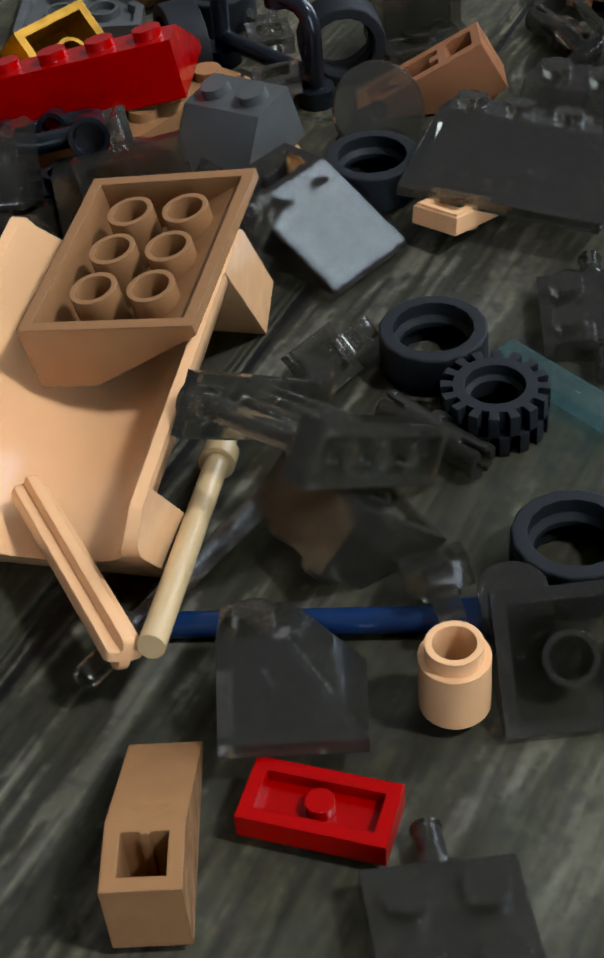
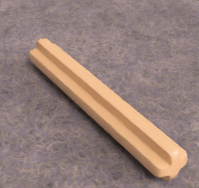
(77, 573)

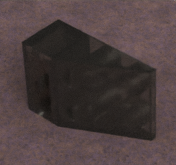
(326, 226)

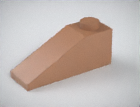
(456, 65)

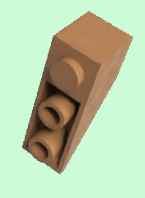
(153, 847)

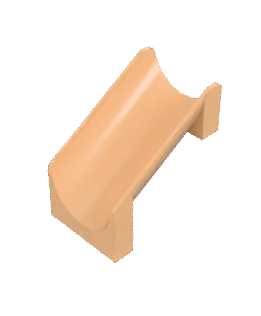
(110, 441)

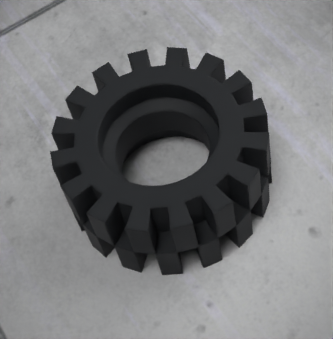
(517, 385)

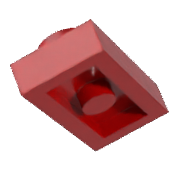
(321, 810)

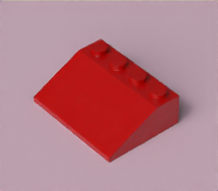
(105, 72)

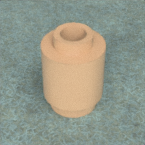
(454, 675)

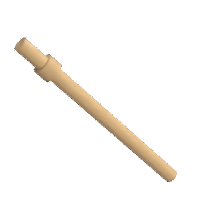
(216, 463)

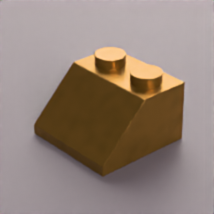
(65, 26)

